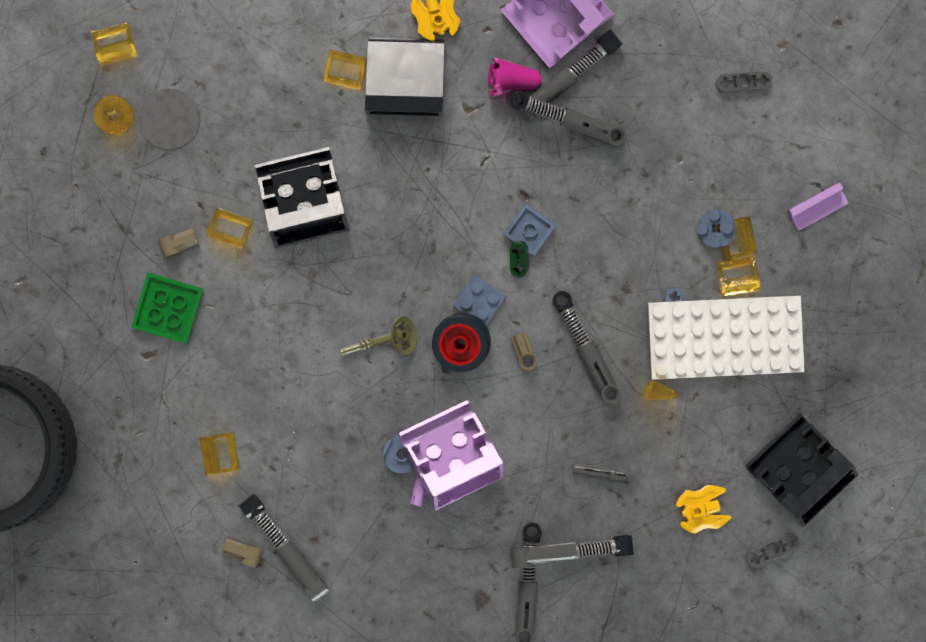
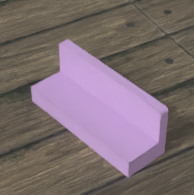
(818, 206)

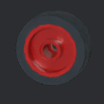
(449, 350)

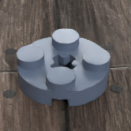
(706, 228)
(392, 458)

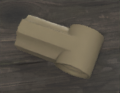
(174, 244)
(523, 349)
(247, 554)

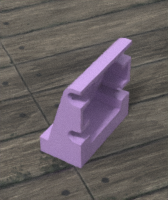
(556, 25)
(452, 455)

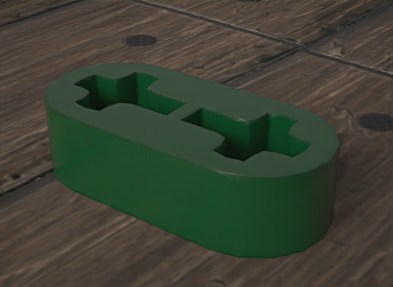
(515, 258)

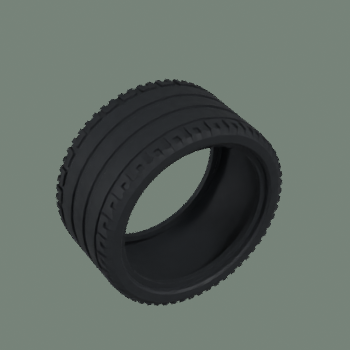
(58, 441)

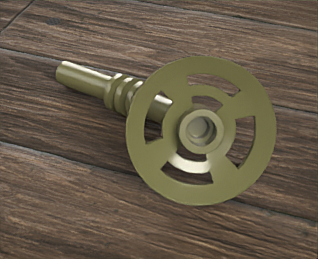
(395, 336)

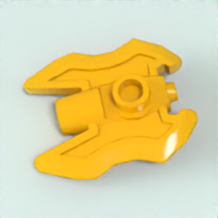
(435, 17)
(700, 510)

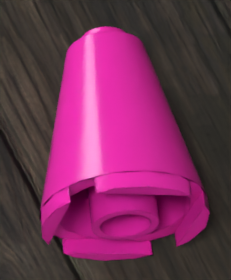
(509, 76)

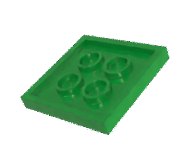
(167, 308)

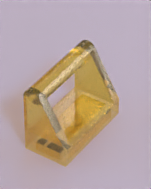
(117, 50)
(346, 58)
(227, 238)
(746, 238)
(738, 284)
(657, 391)
(210, 457)

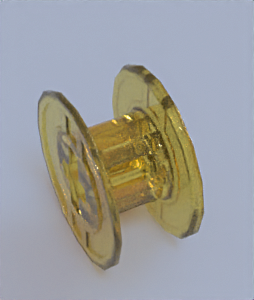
(108, 105)

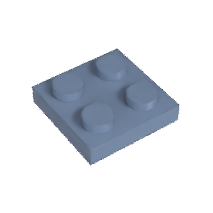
(531, 228)
(479, 299)

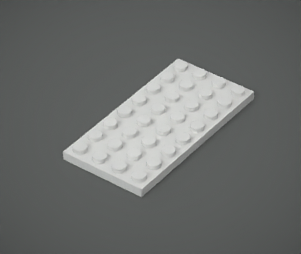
(725, 337)

